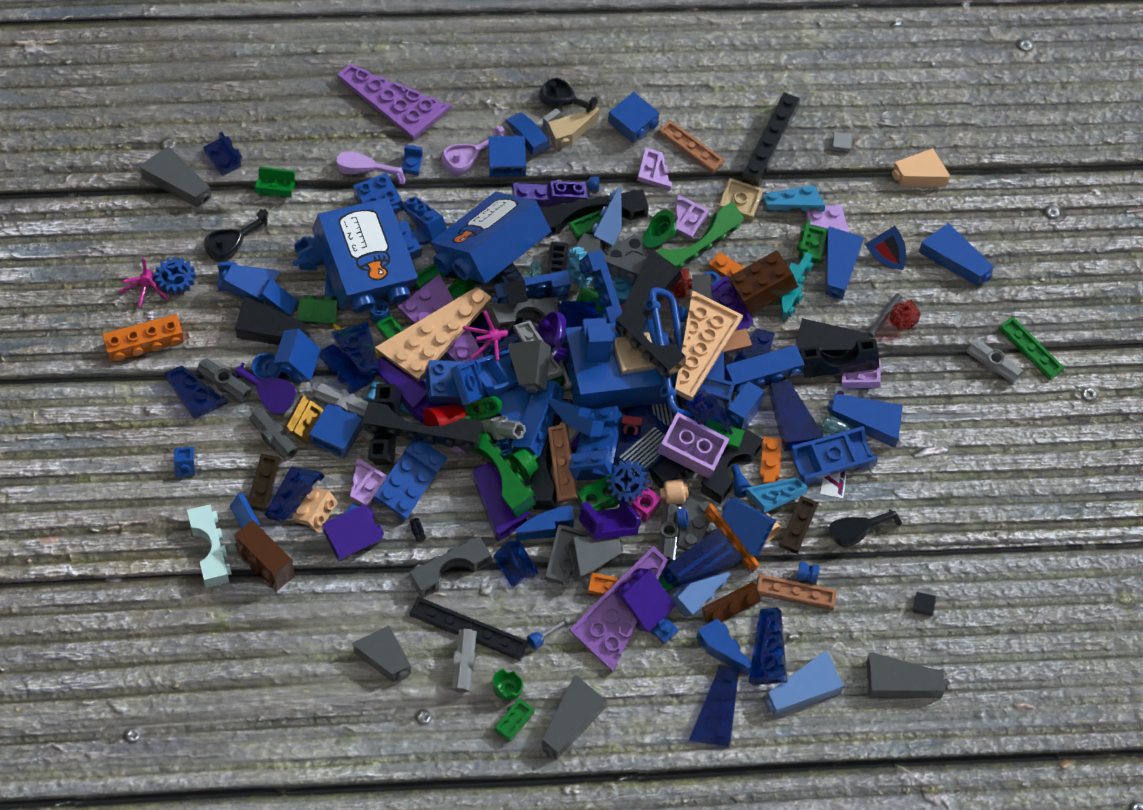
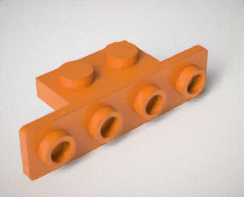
(715, 517)

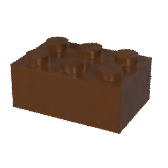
(763, 281)
(264, 556)

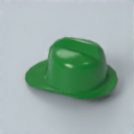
(661, 229)
(523, 463)

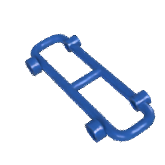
(679, 315)

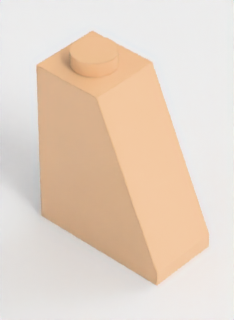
(921, 170)

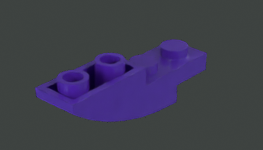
(552, 194)

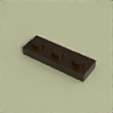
(264, 482)
(799, 524)

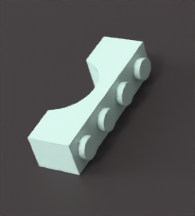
(203, 525)

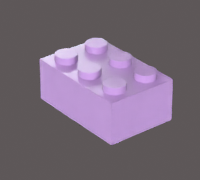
(693, 445)

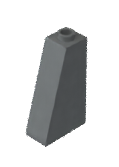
(175, 176)
(902, 679)
(574, 715)

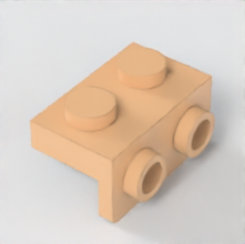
(315, 508)

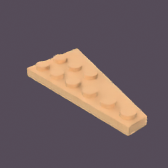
(433, 334)
(705, 337)

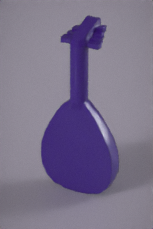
(552, 333)
(274, 393)

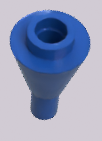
(740, 482)

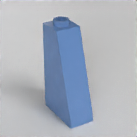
(805, 687)

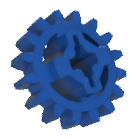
(176, 278)
(628, 490)

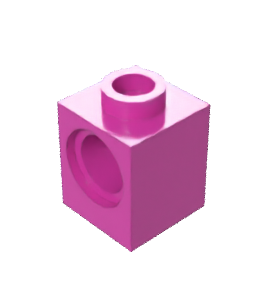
(651, 499)

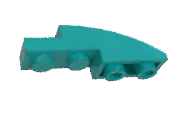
(790, 299)

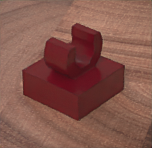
(631, 421)

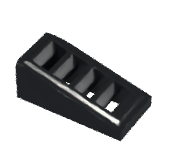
(557, 249)

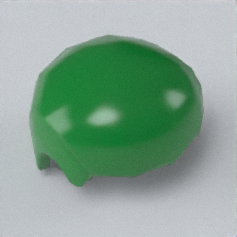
(507, 685)

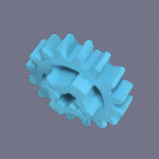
(574, 257)

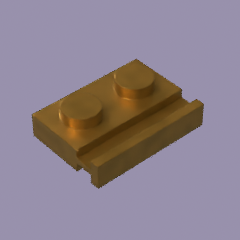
(303, 419)

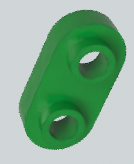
(485, 408)

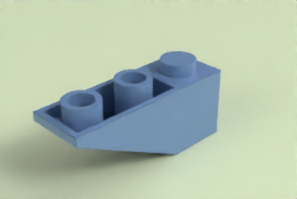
(611, 222)
(693, 595)

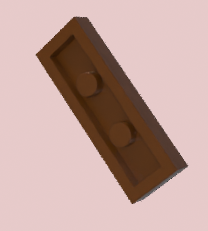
(732, 603)

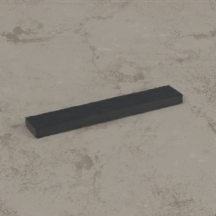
(454, 621)

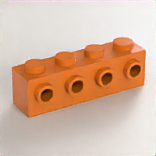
(143, 338)

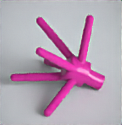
(144, 280)
(492, 336)

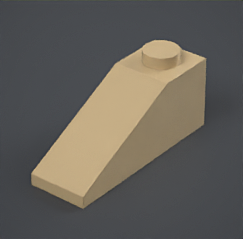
(570, 128)

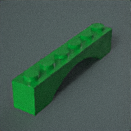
(722, 221)
(514, 493)

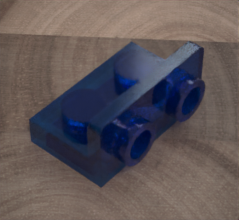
(223, 154)

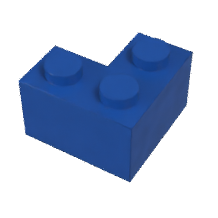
(597, 339)

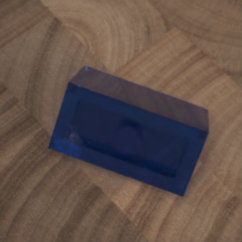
(515, 562)

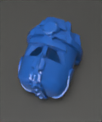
(308, 254)

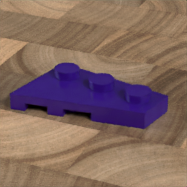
(727, 296)

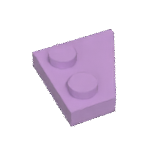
(653, 169)
(832, 216)
(689, 217)
(862, 378)
(365, 482)

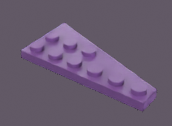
(398, 103)
(430, 299)
(609, 621)

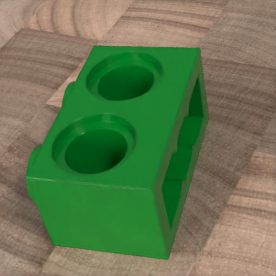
(596, 493)

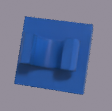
(664, 630)

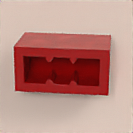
(443, 414)

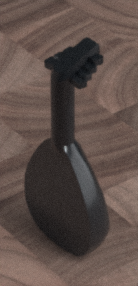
(559, 93)
(225, 243)
(852, 530)

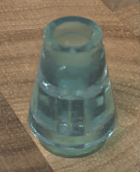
(833, 425)

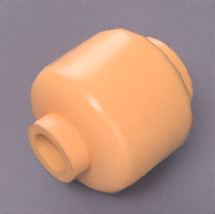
(674, 492)

